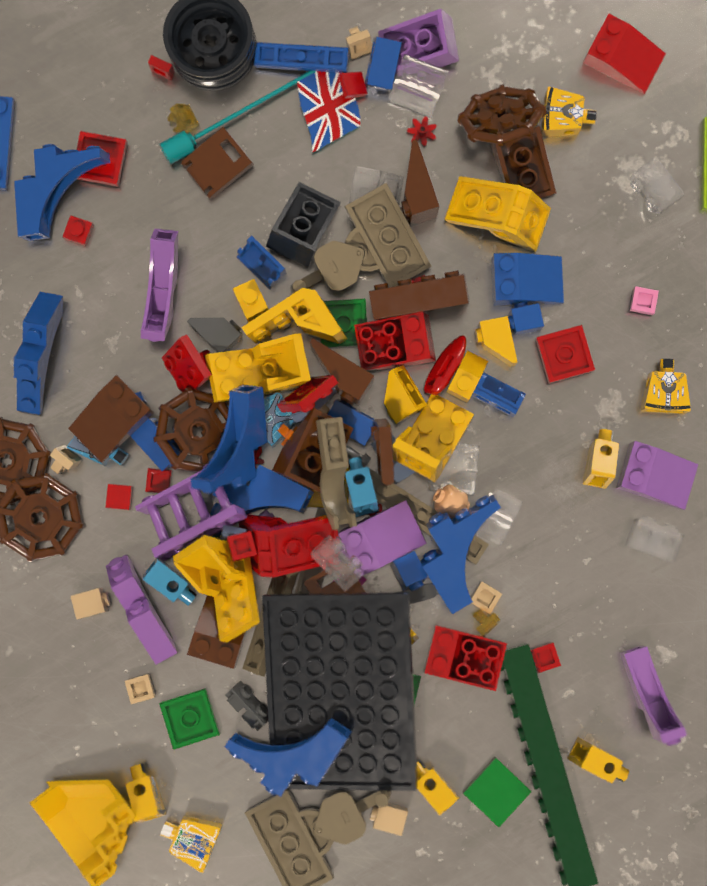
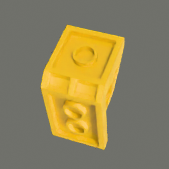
(501, 208)
(315, 322)
(274, 365)
(432, 437)
(212, 573)

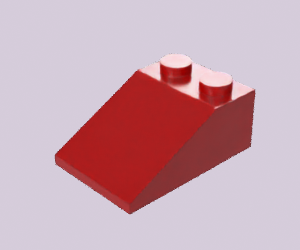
(624, 54)

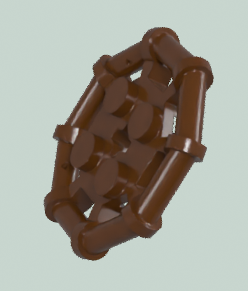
(511, 114)
(184, 425)
(20, 455)
(52, 514)

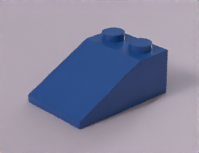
(526, 279)

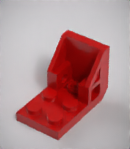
(283, 545)

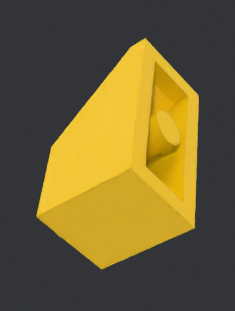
(497, 339)
(467, 376)
(402, 395)

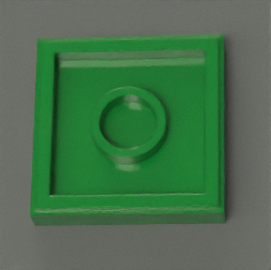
(347, 314)
(189, 718)
(497, 792)

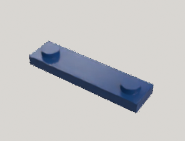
(301, 57)
(6, 124)

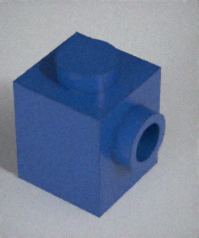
(525, 318)
(409, 571)

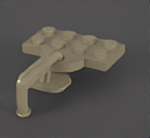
(378, 241)
(297, 844)

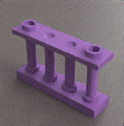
(208, 525)

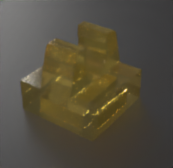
(183, 116)
(486, 623)

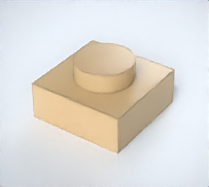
(485, 597)
(140, 689)

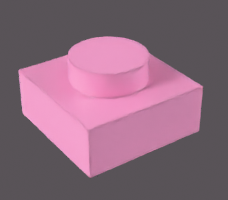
(644, 300)

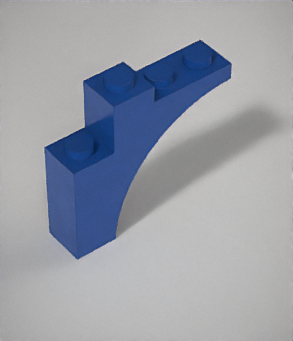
(54, 173)
(34, 353)
(242, 436)
(266, 492)
(454, 537)
(282, 762)

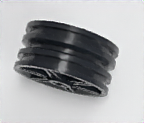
(212, 74)

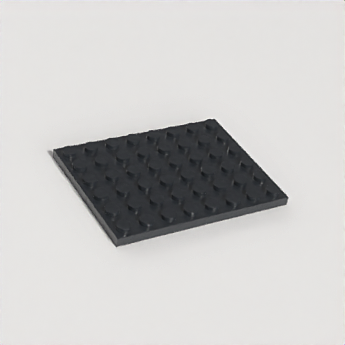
(350, 664)

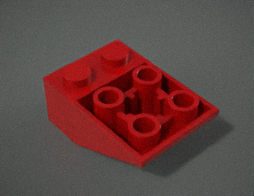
(395, 342)
(465, 658)

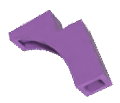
(161, 285)
(139, 609)
(651, 696)

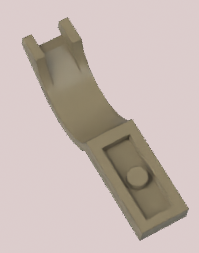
(334, 466)

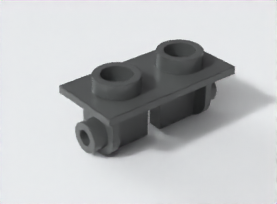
(242, 696)

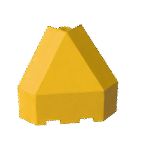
(88, 823)

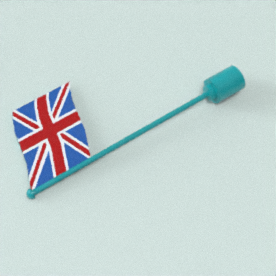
(321, 102)

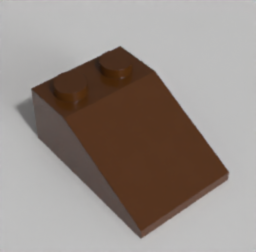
(525, 164)
(419, 197)
(351, 378)
(110, 419)
(301, 454)
(206, 642)

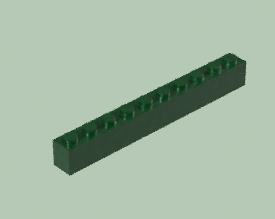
(548, 768)

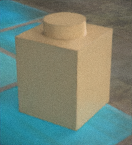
(90, 603)
(389, 818)

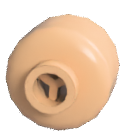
(450, 500)

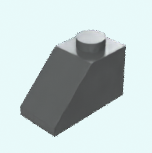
(217, 332)

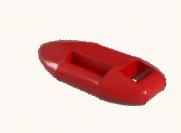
(445, 366)

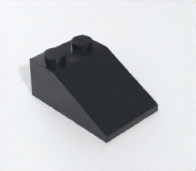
(302, 224)

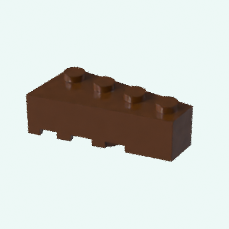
(419, 296)

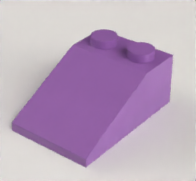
(425, 38)
(657, 475)
(383, 537)

